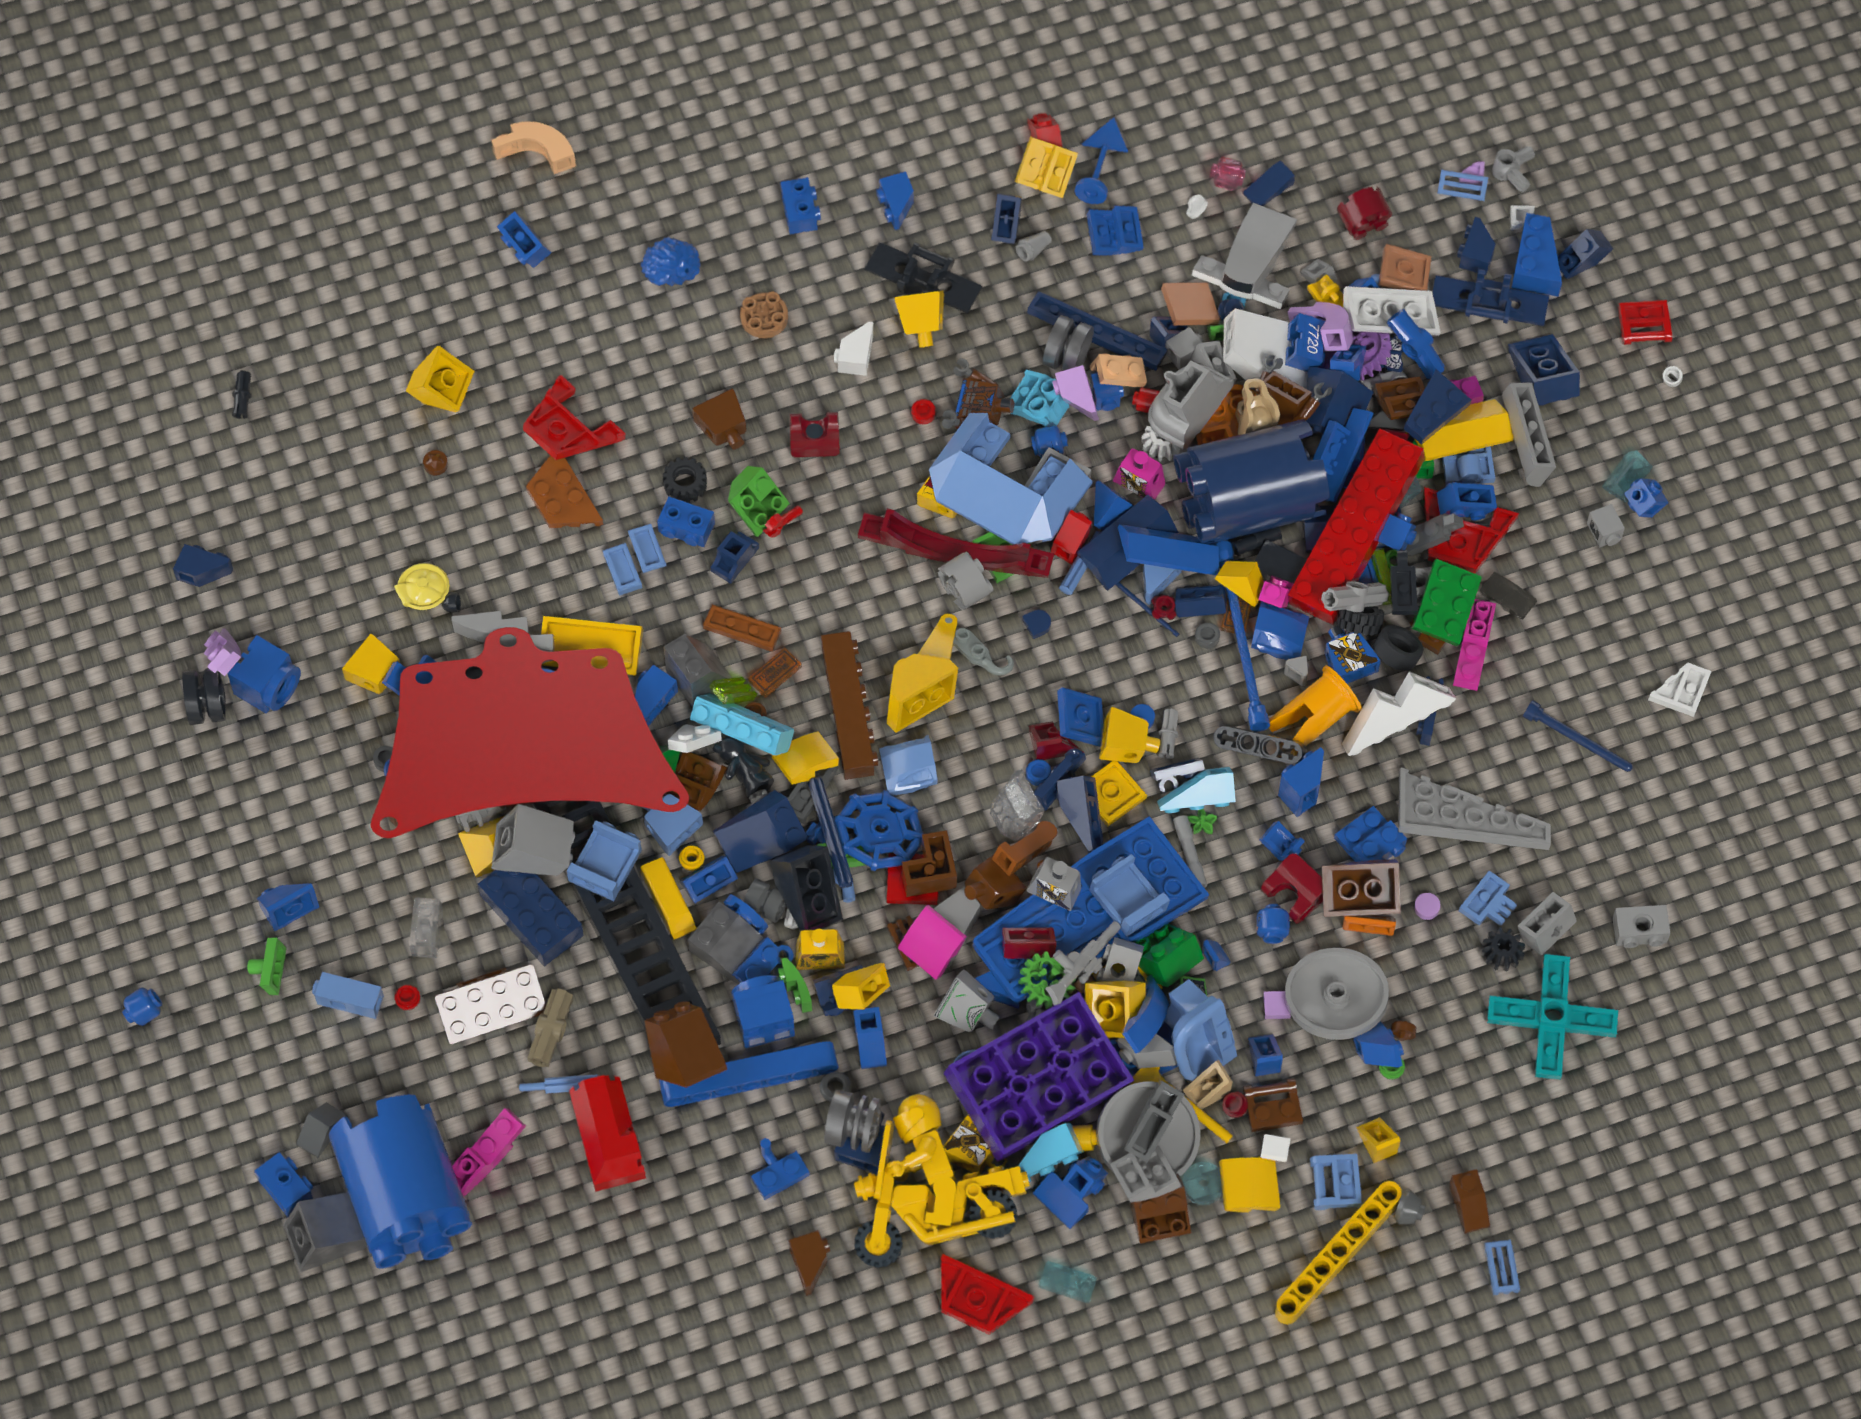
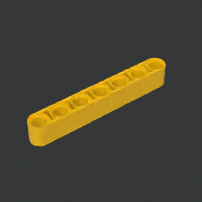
(1334, 1263)

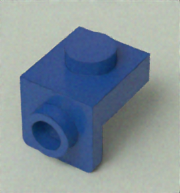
(1281, 841)

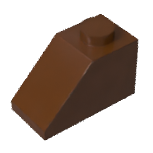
(1470, 1201)
(810, 1258)

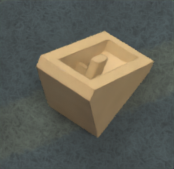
(1209, 1086)

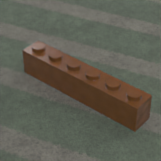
(848, 706)

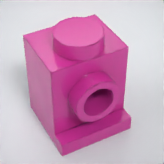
(1276, 592)

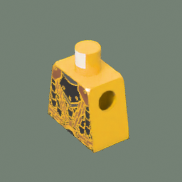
(819, 950)

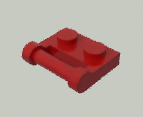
(1645, 315)

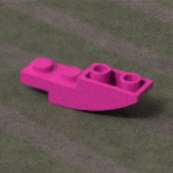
(1474, 645)
(487, 1151)

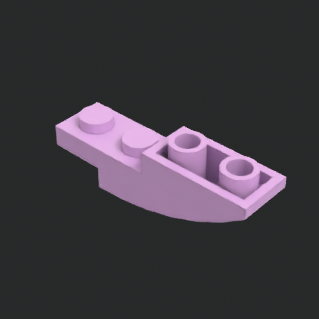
(222, 651)

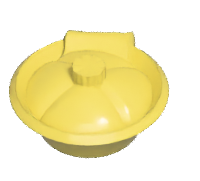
(422, 586)

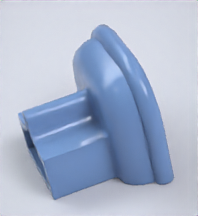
(1199, 1030)

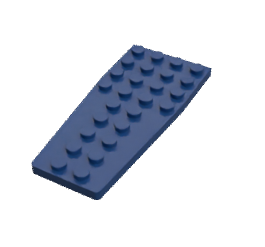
(1088, 919)

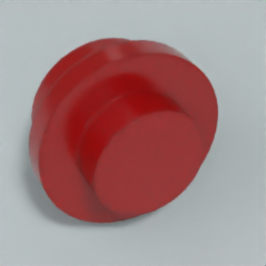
(407, 997)

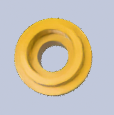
(691, 851)

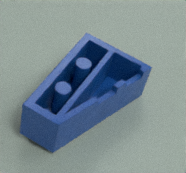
(1537, 258)

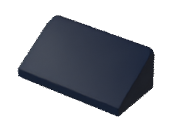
(1200, 601)

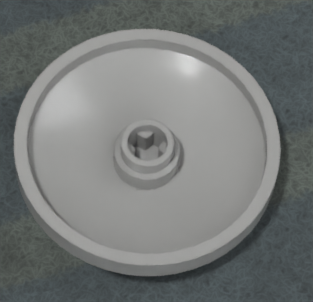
(1337, 993)
(1120, 1115)

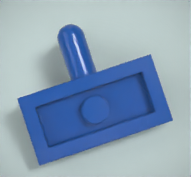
(779, 1173)

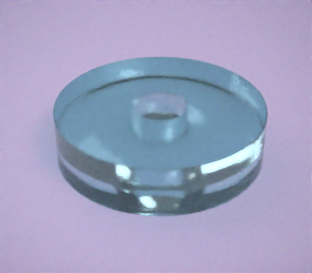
(1198, 1193)

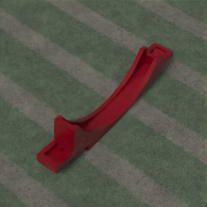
(918, 541)

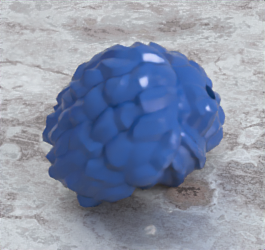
(671, 262)

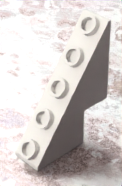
(1389, 714)

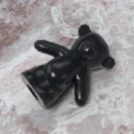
(745, 766)

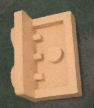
(1119, 370)

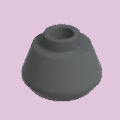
(1409, 1208)

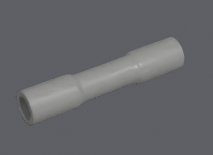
(1185, 837)

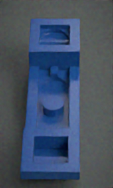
(1150, 1017)

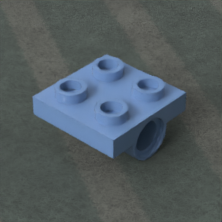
(1469, 467)

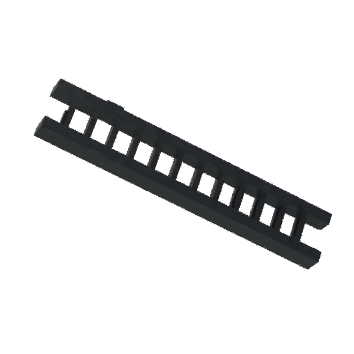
(657, 933)

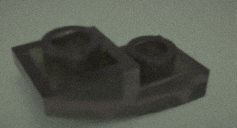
(1508, 595)

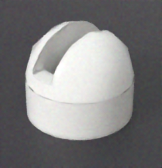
(1676, 373)

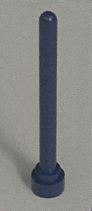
(1536, 713)

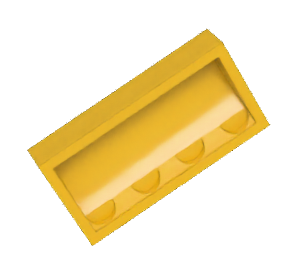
(584, 634)

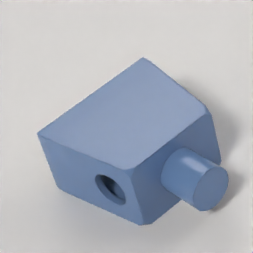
(672, 828)

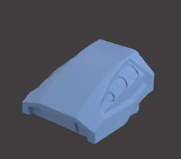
(908, 766)

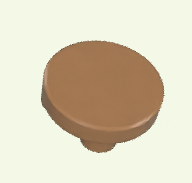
(764, 315)

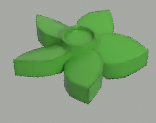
(1203, 822)

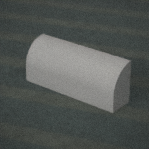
(1529, 432)

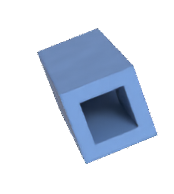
(348, 995)

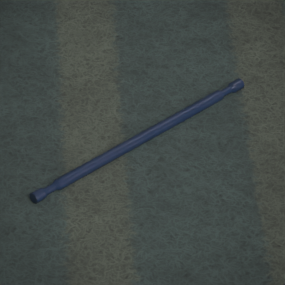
(1146, 608)

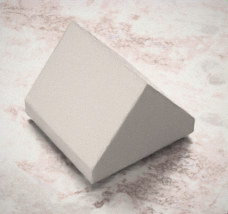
(1275, 1148)

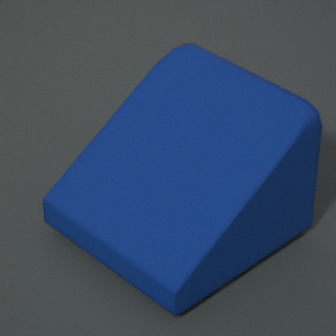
(1215, 955)

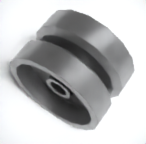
(1067, 344)

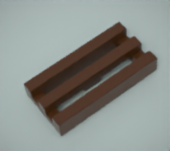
(900, 924)

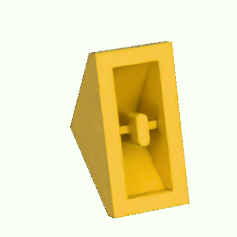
(1242, 579)
(1379, 1139)

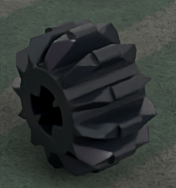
(1503, 941)

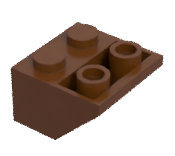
(1162, 1216)

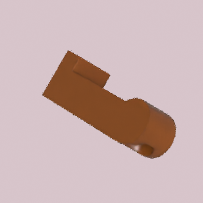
(1018, 855)

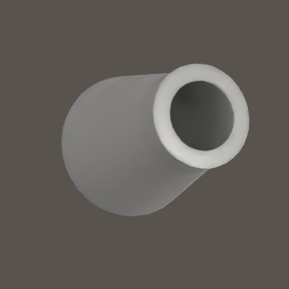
(1032, 246)

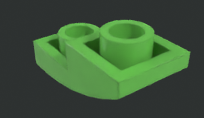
(795, 982)

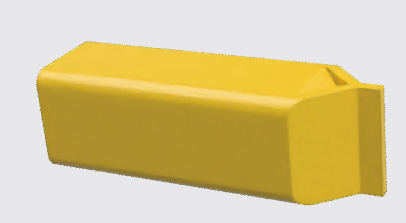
(667, 898)

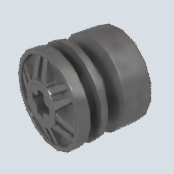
(853, 1121)

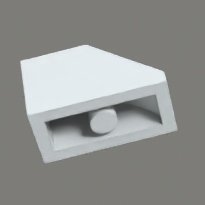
(855, 351)

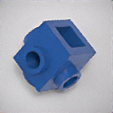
(1646, 497)
(1085, 1177)

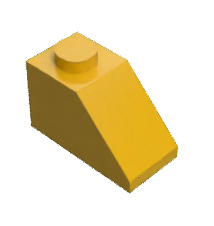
(861, 987)

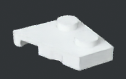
(1683, 690)
(693, 737)

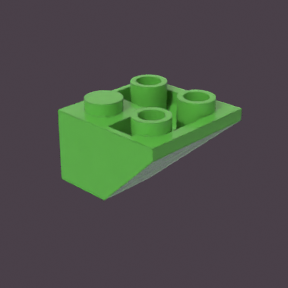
(756, 498)

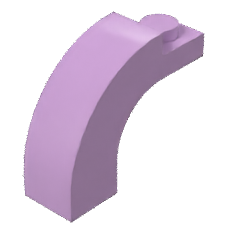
(1336, 330)

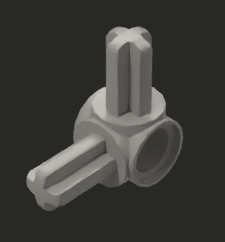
(1508, 165)

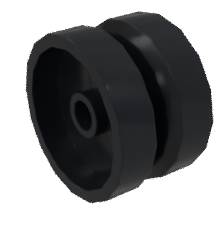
(209, 696)

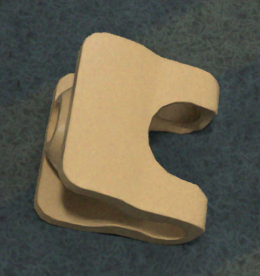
(1259, 410)

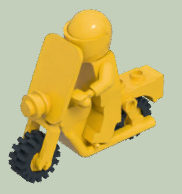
(930, 1216)

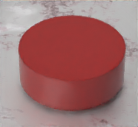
(923, 411)

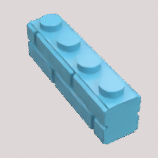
(742, 724)

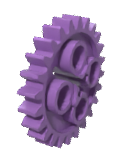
(1377, 350)

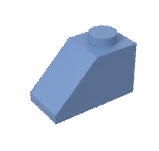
(1157, 580)

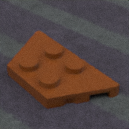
(561, 496)

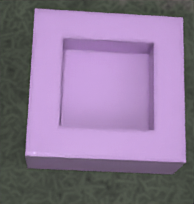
(1275, 1005)

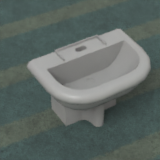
(1187, 402)

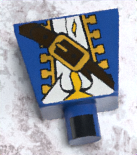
(1350, 655)

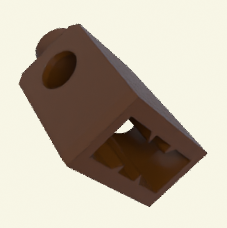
(721, 419)
(993, 886)

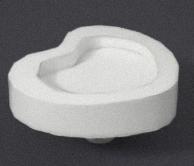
(1196, 206)

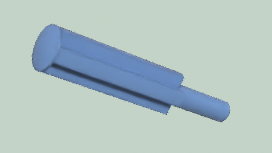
(1074, 574)
(556, 1084)

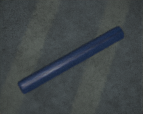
(830, 832)

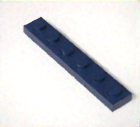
(1104, 333)

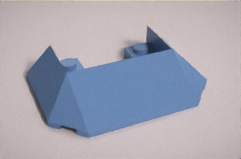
(996, 502)

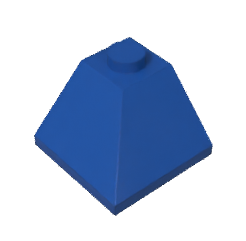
(287, 903)

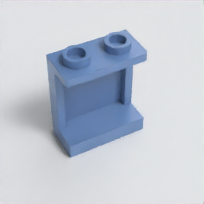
(605, 860)
(1127, 895)

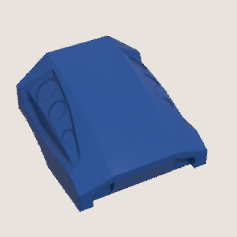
(1279, 632)

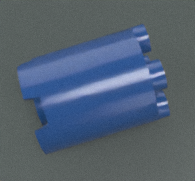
(401, 1181)

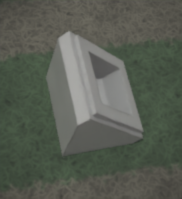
(1297, 669)

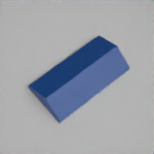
(1169, 550)

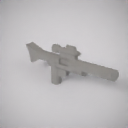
(1077, 962)

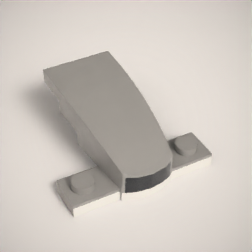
(1252, 258)

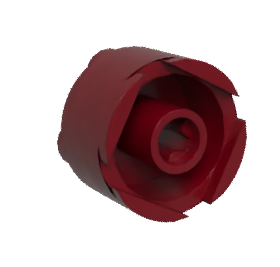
(1365, 212)

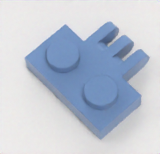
(1488, 901)

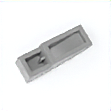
(480, 625)

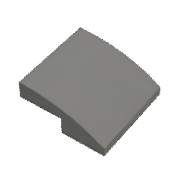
(1143, 1179)

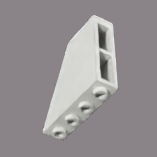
(1253, 338)

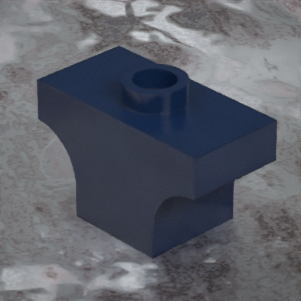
(733, 555)

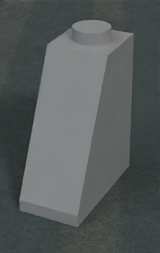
(960, 913)

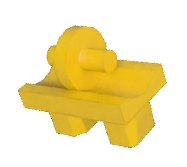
(1326, 291)

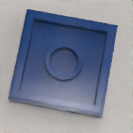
(1080, 716)

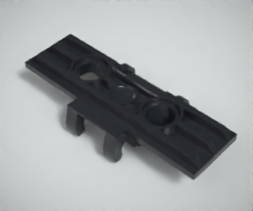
(918, 281)

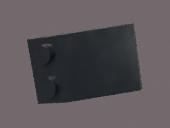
(808, 887)

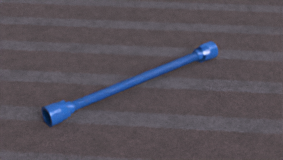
(1257, 713)

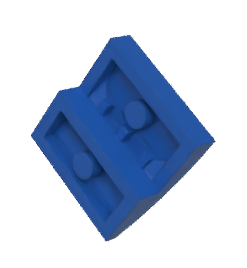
(1115, 231)

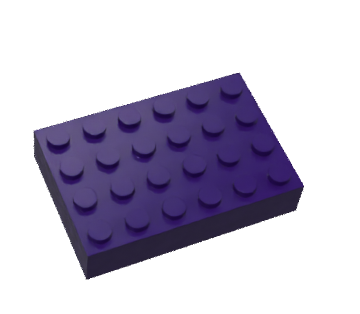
(1038, 1076)

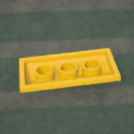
(1474, 428)

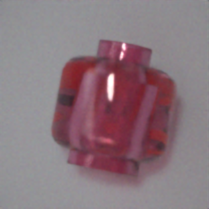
(1227, 173)

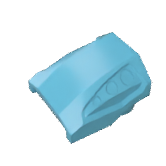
(1037, 400)

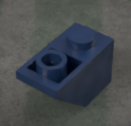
(1478, 249)
(1584, 253)
(201, 567)

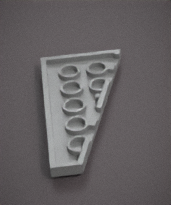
(1456, 814)

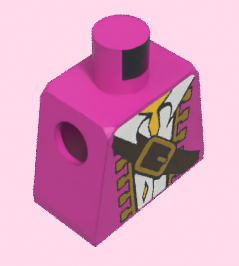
(1140, 474)

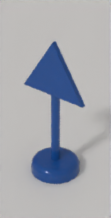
(1107, 137)

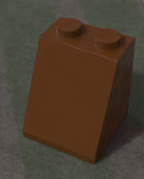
(683, 1046)

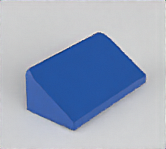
(708, 879)
(1061, 1200)

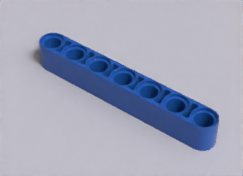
(756, 1073)

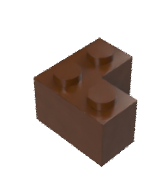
(934, 871)

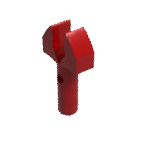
(776, 522)

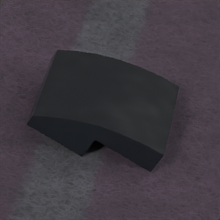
(1279, 562)

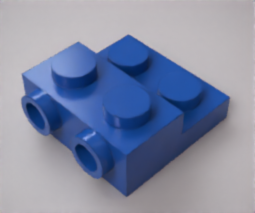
(1371, 837)

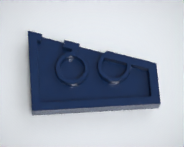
(1436, 408)

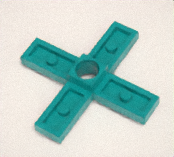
(1552, 1033)

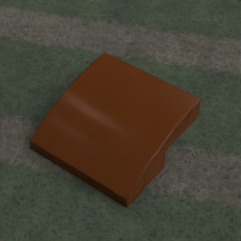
(1399, 396)
(699, 778)

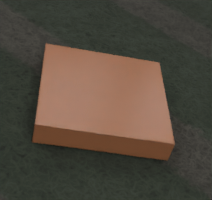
(1404, 269)
(1190, 304)

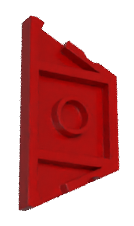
(978, 1297)

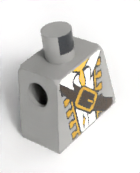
(1056, 883)

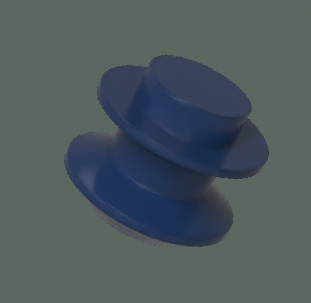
(1228, 306)

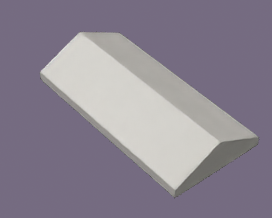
(1372, 308)

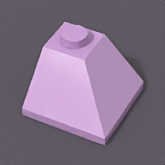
(1076, 391)

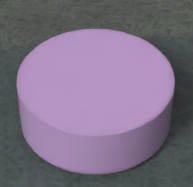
(1427, 906)

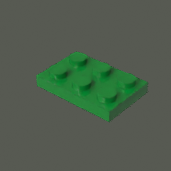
(1446, 602)

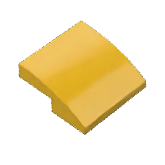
(1046, 167)
(805, 757)
(1249, 1184)

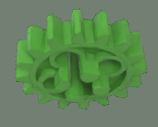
(1035, 969)

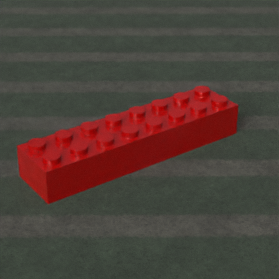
(1357, 522)

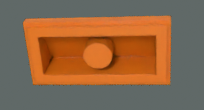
(1370, 924)

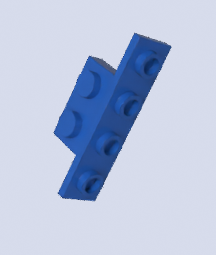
(1340, 447)

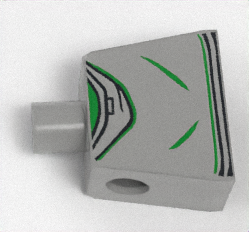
(967, 1004)

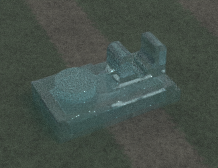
(1067, 1282)

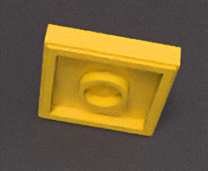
(1116, 792)

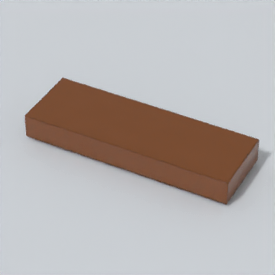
(742, 628)

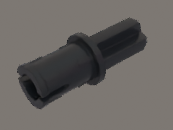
(241, 394)

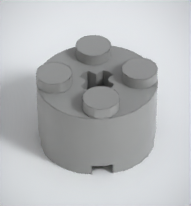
(964, 580)

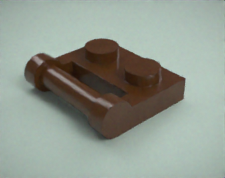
(1273, 1113)

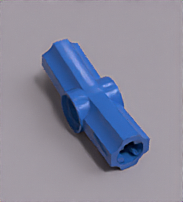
(1416, 343)

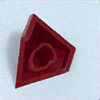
(1048, 742)

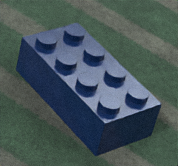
(531, 913)

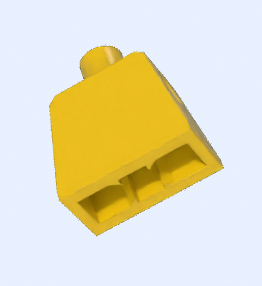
(921, 315)
(370, 665)
(1126, 737)

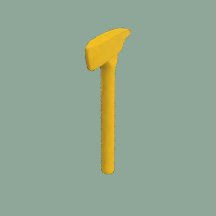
(1153, 1075)

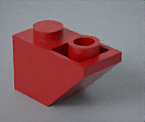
(1045, 129)
(1071, 536)

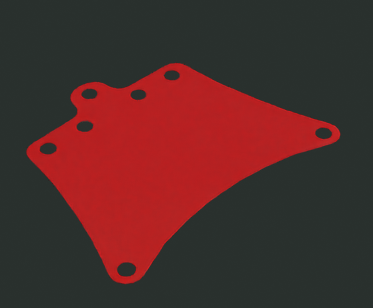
(520, 737)

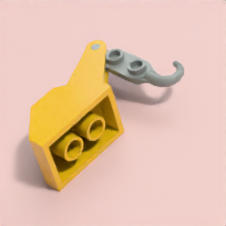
(930, 677)

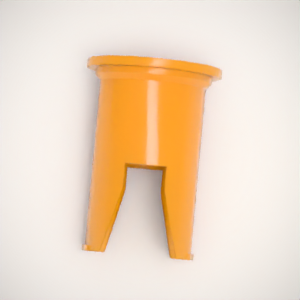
(1321, 703)

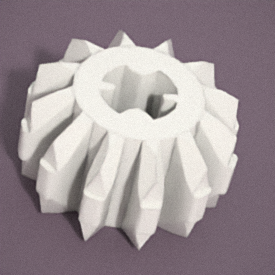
(1158, 446)

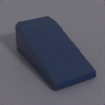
(1270, 184)

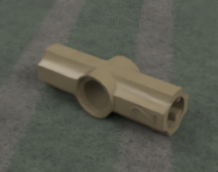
(550, 1028)

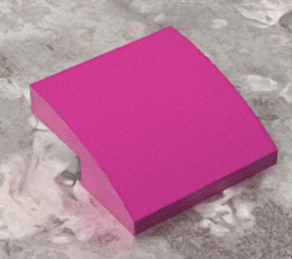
(932, 942)

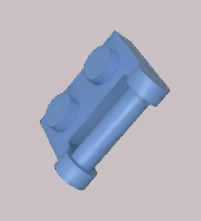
(1344, 1178)

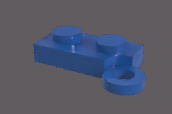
(762, 960)

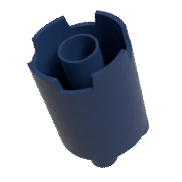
(1251, 482)

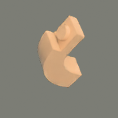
(536, 138)

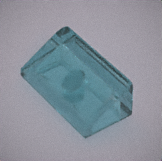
(1627, 471)

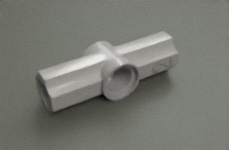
(1354, 596)

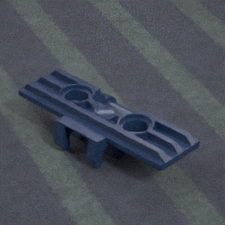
(1490, 295)

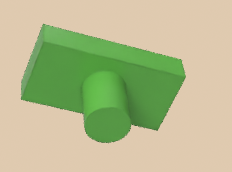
(270, 967)

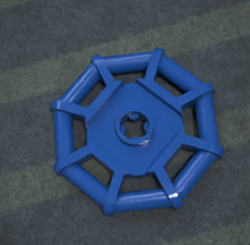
(874, 841)

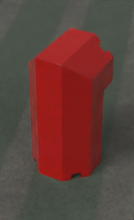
(607, 1132)

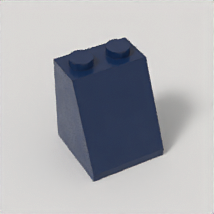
(1345, 396)

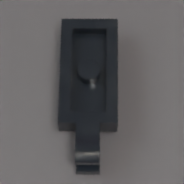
(1403, 586)

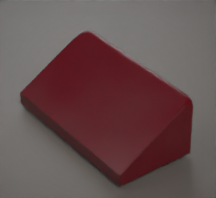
(1026, 942)

